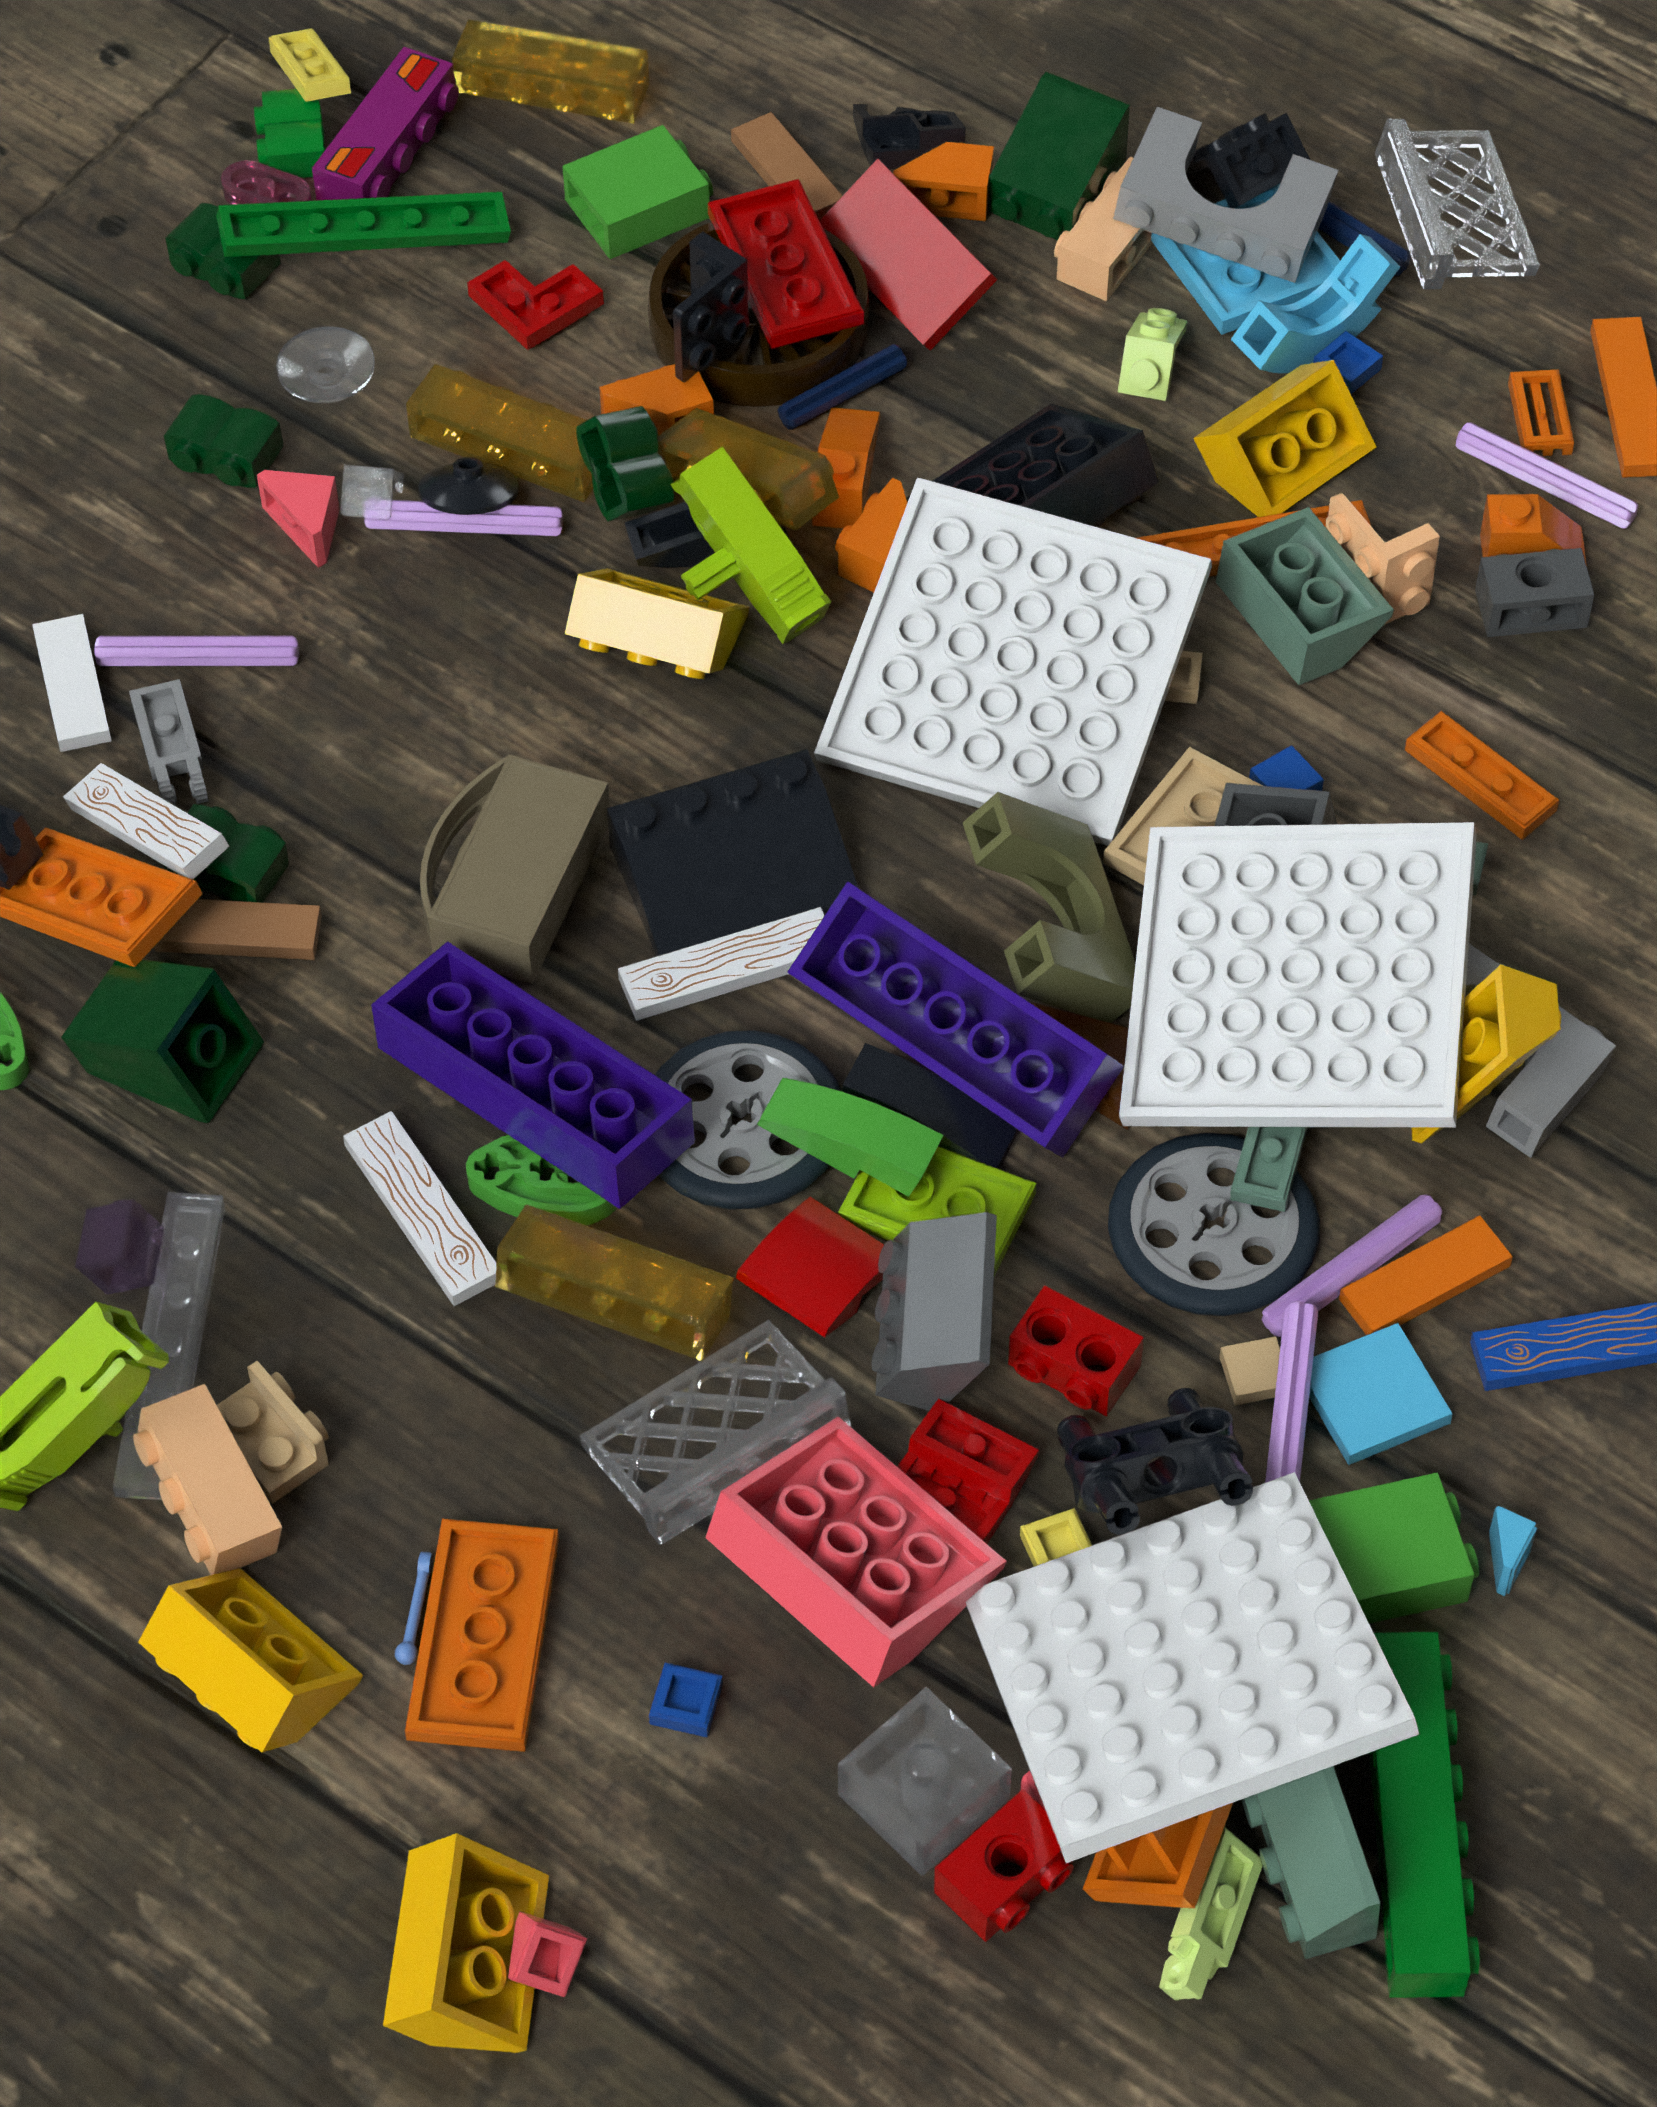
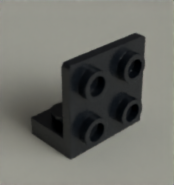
(1250, 157)
(714, 311)

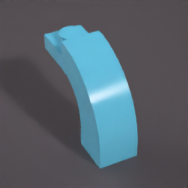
(1292, 334)

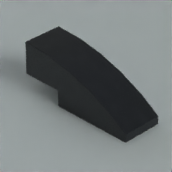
(669, 539)
(930, 1100)

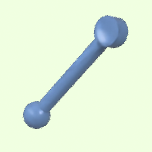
(407, 1652)

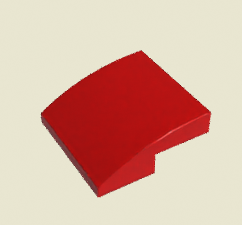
(814, 1266)
(968, 1466)

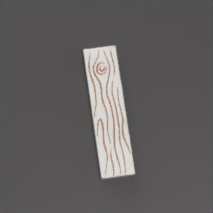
(146, 821)
(716, 965)
(422, 1208)

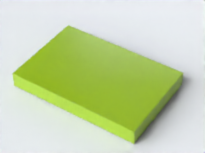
(947, 1189)

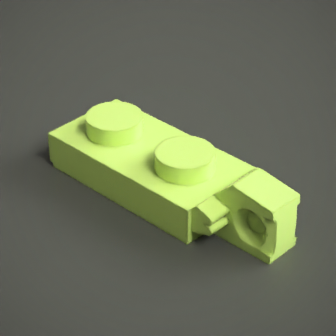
(1207, 1935)

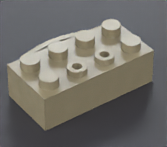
(516, 863)

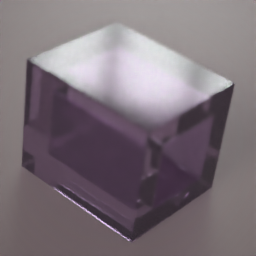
(119, 1247)

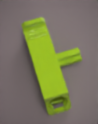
(748, 548)
(72, 1398)

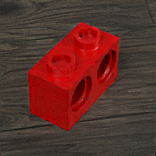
(1083, 1341)

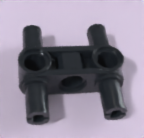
(1114, 1468)

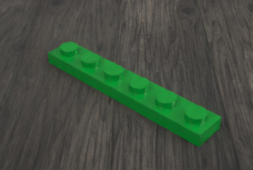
(362, 224)

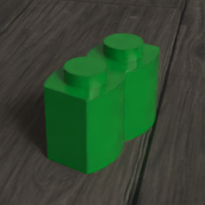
(291, 132)

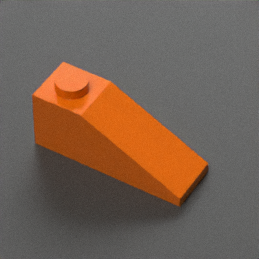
(850, 448)

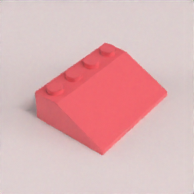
(852, 1549)

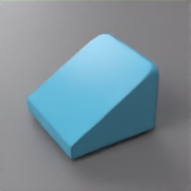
(1510, 1546)

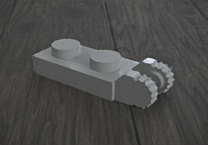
(168, 738)

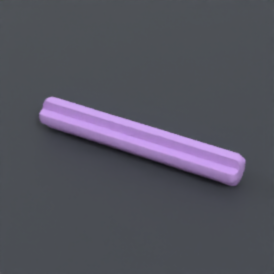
(1547, 475)
(509, 520)
(196, 650)
(1358, 1259)
(1292, 1390)

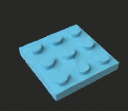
(1231, 290)

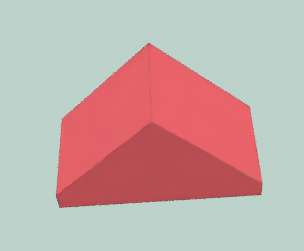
(303, 507)

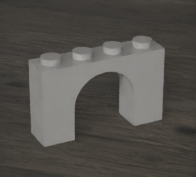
(1263, 237)
(1552, 1076)

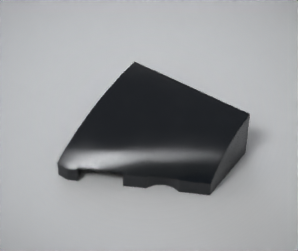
(904, 133)

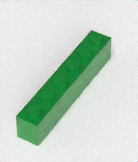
(1419, 1834)

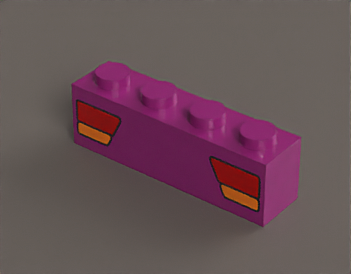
(387, 128)

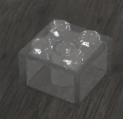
(924, 1781)

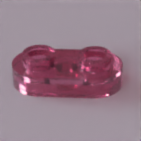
(257, 183)

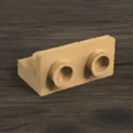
(274, 1434)

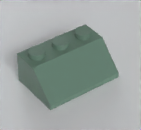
(1301, 594)
(1316, 1863)

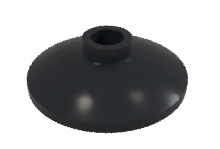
(468, 487)

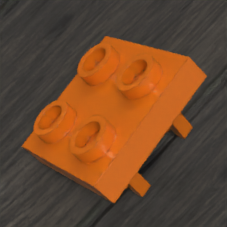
(1159, 1866)

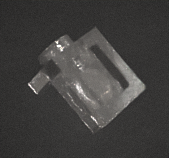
(369, 491)

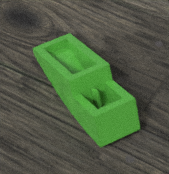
(851, 1133)

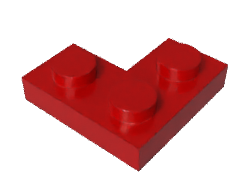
(534, 311)

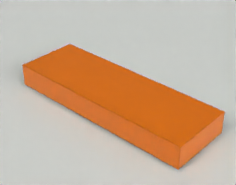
(1481, 775)
(1426, 1277)

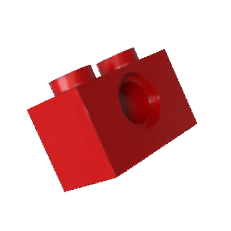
(982, 1896)

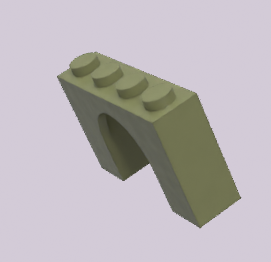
(1089, 960)

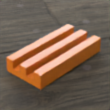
(1544, 440)

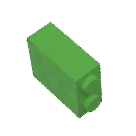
(637, 191)
(1400, 1546)

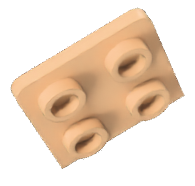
(1397, 568)

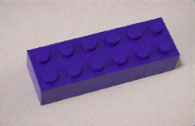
(955, 1020)
(534, 1074)

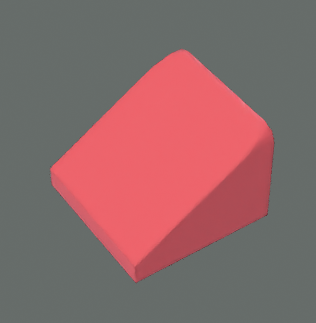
(544, 1954)

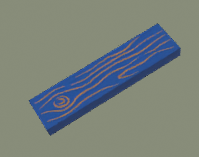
(1566, 1346)

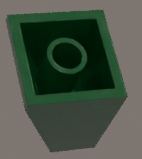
(1058, 156)
(165, 1035)

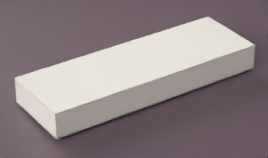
(71, 683)

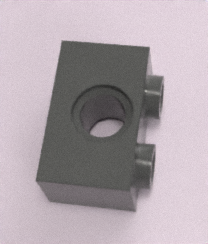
(1534, 592)

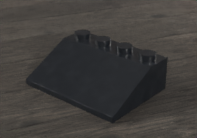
(1061, 466)
(730, 852)

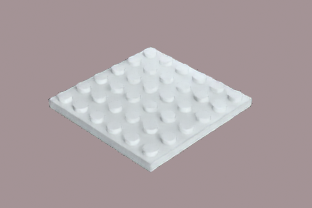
(1013, 658)
(1300, 976)
(1186, 1667)

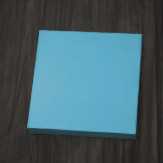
(1375, 1394)

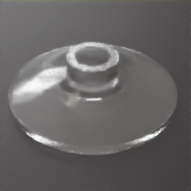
(325, 364)

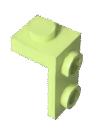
(1151, 354)

